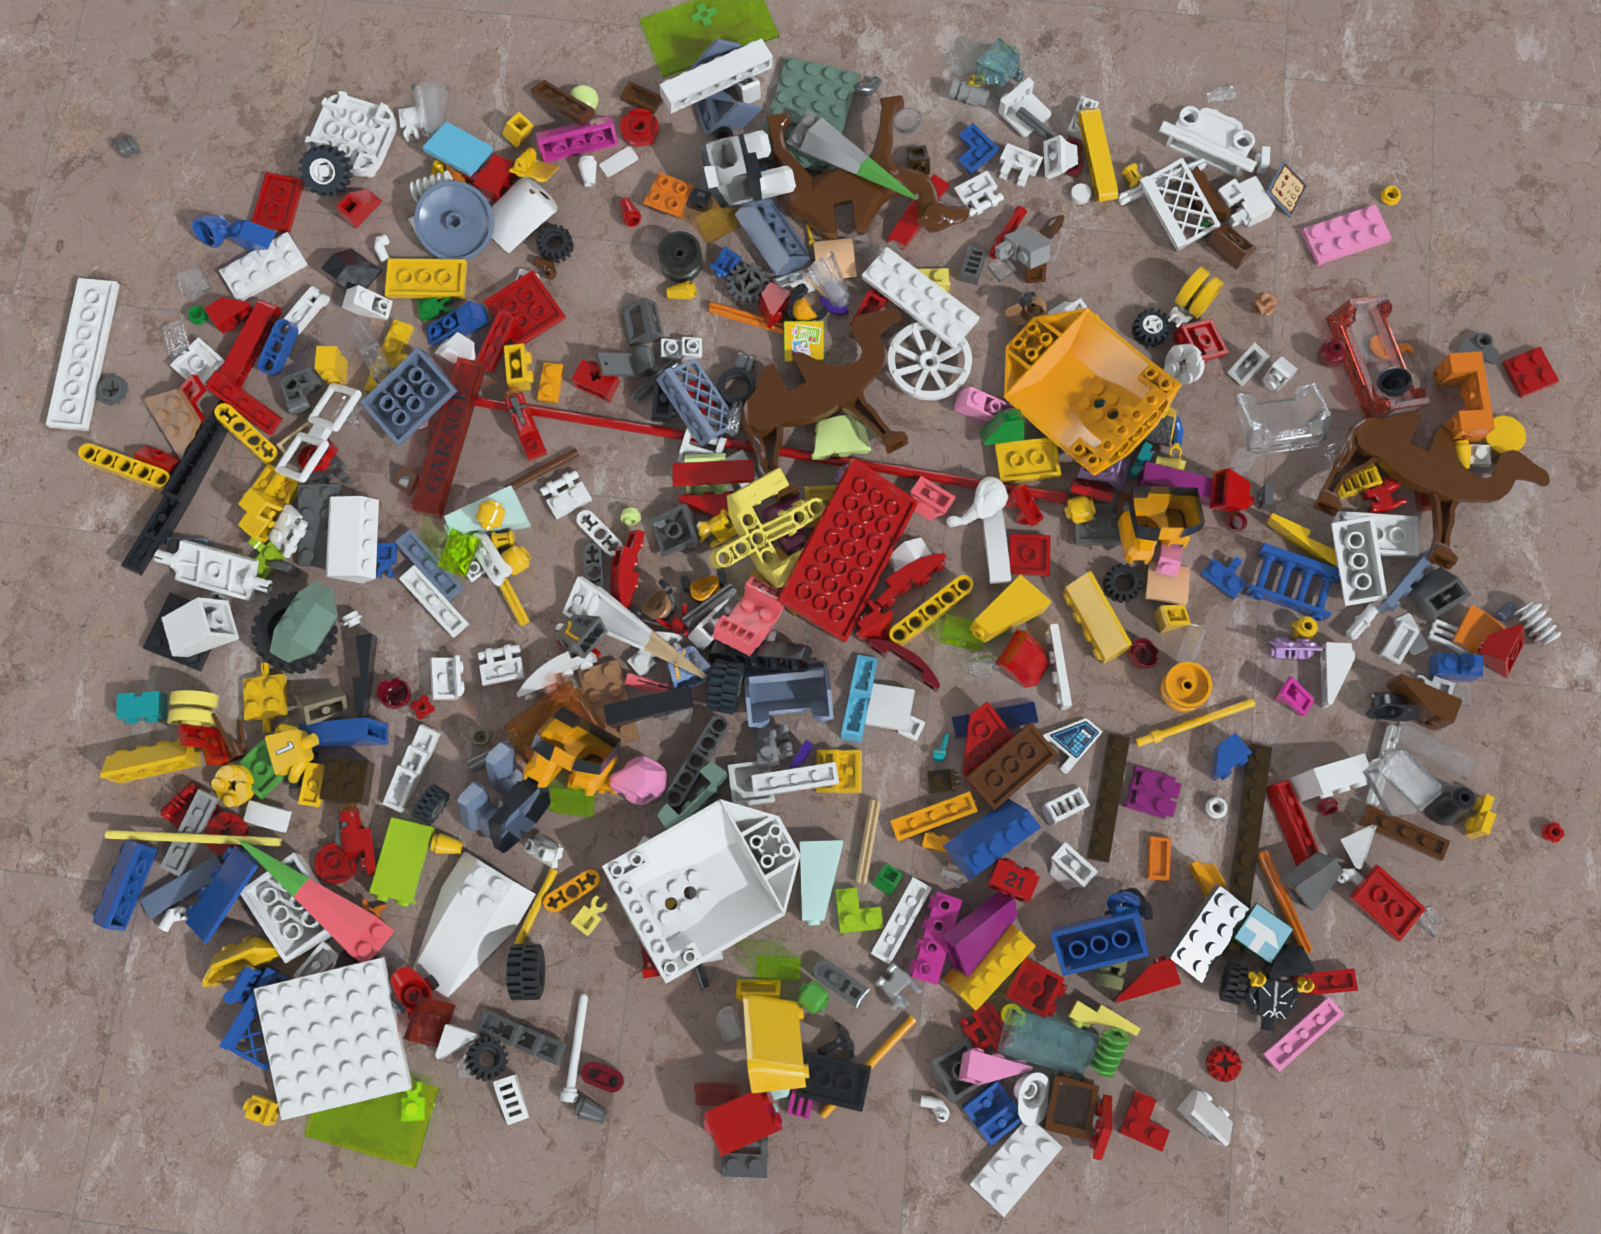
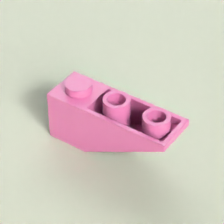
(979, 404)
(985, 1068)

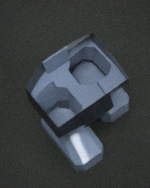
(507, 822)

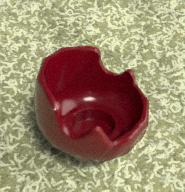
(1143, 653)
(393, 693)

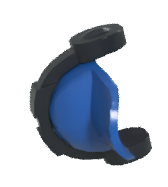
(1127, 900)

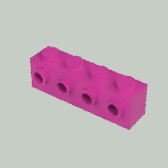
(932, 948)

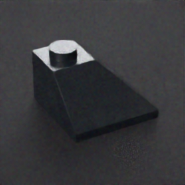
(350, 269)
(1289, 962)

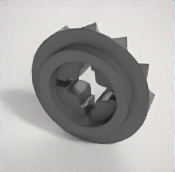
(106, 384)

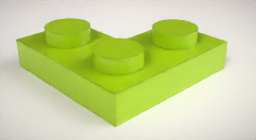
(855, 919)

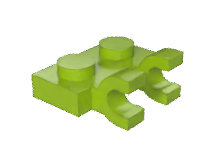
(268, 554)

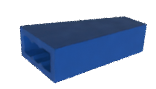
(348, 732)

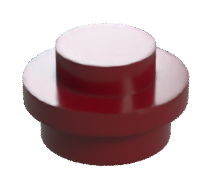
(1236, 522)
(1327, 806)

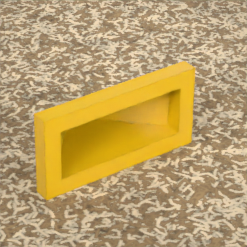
(760, 987)

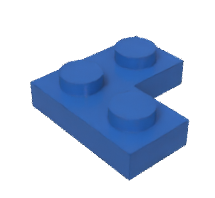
(980, 149)

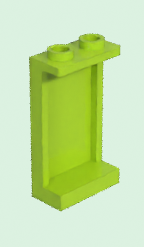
(401, 861)

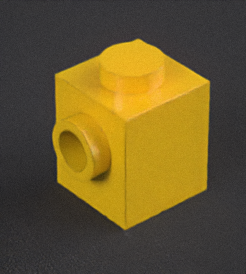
(517, 129)

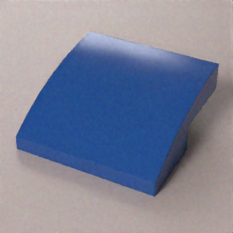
(992, 1112)

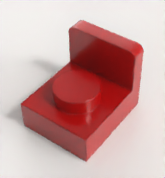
(867, 618)

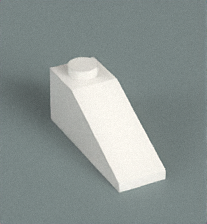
(703, 633)
(1335, 664)

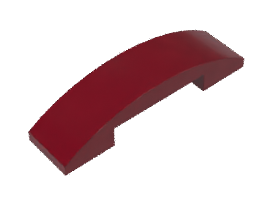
(883, 647)

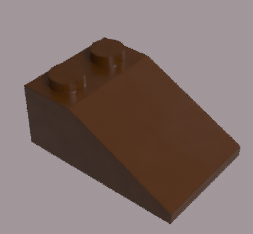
(1435, 706)

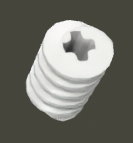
(420, 187)
(1538, 624)

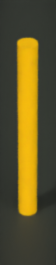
(536, 906)

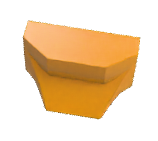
(1206, 876)

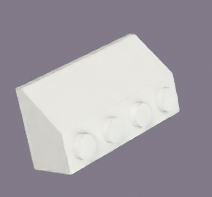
(352, 538)
(1358, 560)

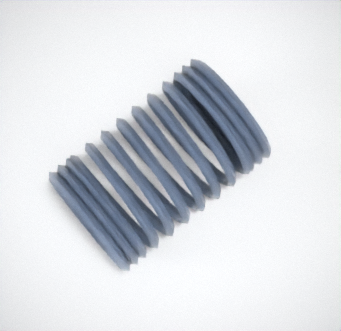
(1508, 608)

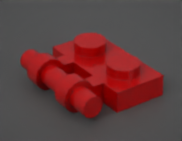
(990, 1024)

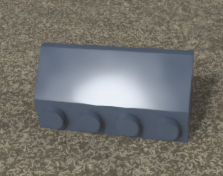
(773, 236)

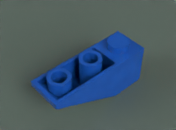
(464, 319)

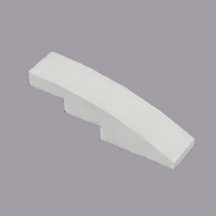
(996, 548)
(411, 769)

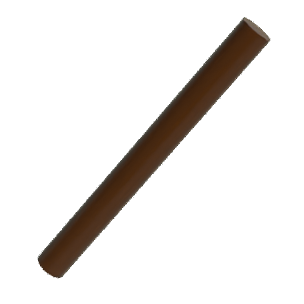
(543, 469)

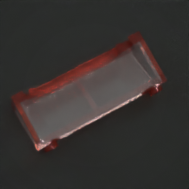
(1370, 350)

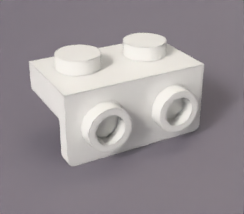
(446, 678)

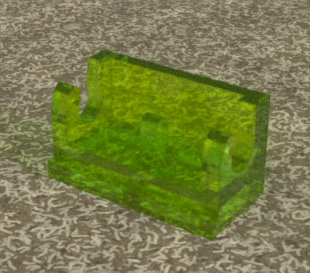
(458, 553)
(957, 634)
(572, 802)
(778, 968)

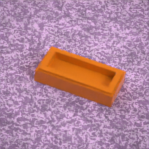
(1158, 858)

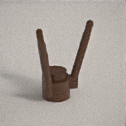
(234, 749)

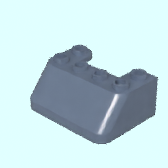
(788, 692)

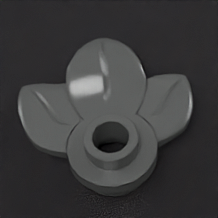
(1489, 352)

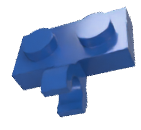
(1224, 577)

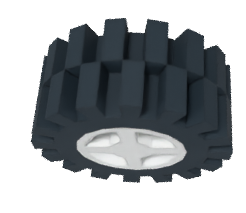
(1154, 321)

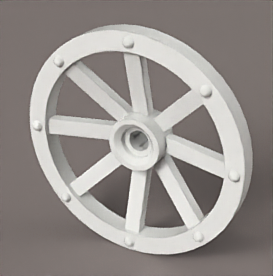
(931, 357)

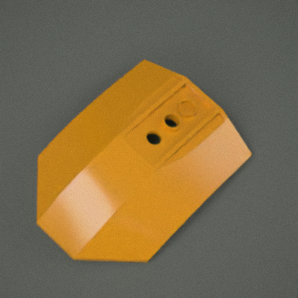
(1066, 365)

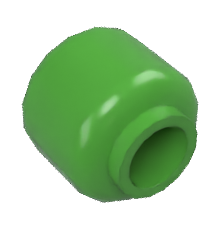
(813, 997)

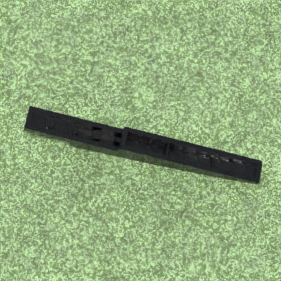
(177, 494)

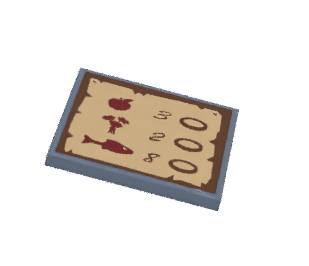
(1286, 189)

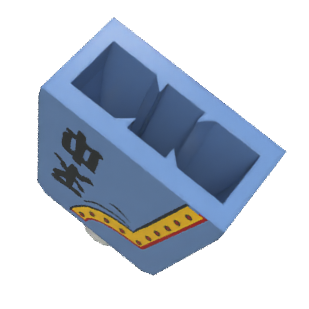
(683, 678)

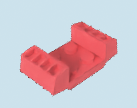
(751, 617)

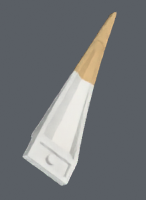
(622, 624)

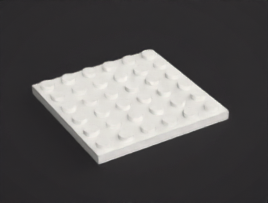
(333, 1038)

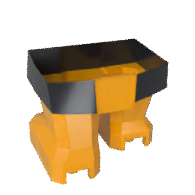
(1159, 514)
(574, 745)

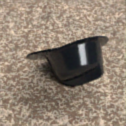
(1390, 707)

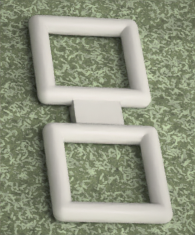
(319, 432)

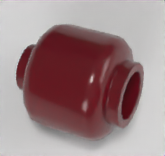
(1332, 353)

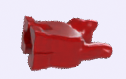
(1381, 498)

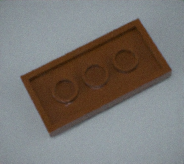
(1012, 765)

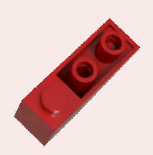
(707, 504)

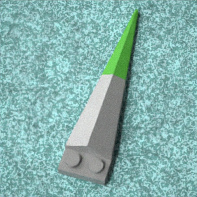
(823, 142)

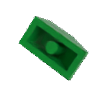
(1004, 428)

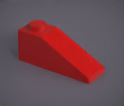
(1152, 978)

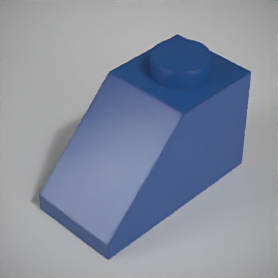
(250, 235)

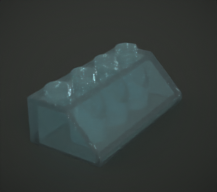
(1047, 1042)

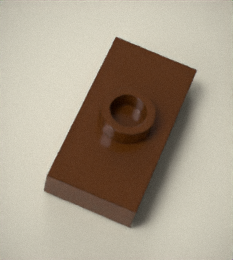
(641, 97)

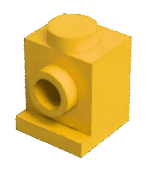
(268, 1113)

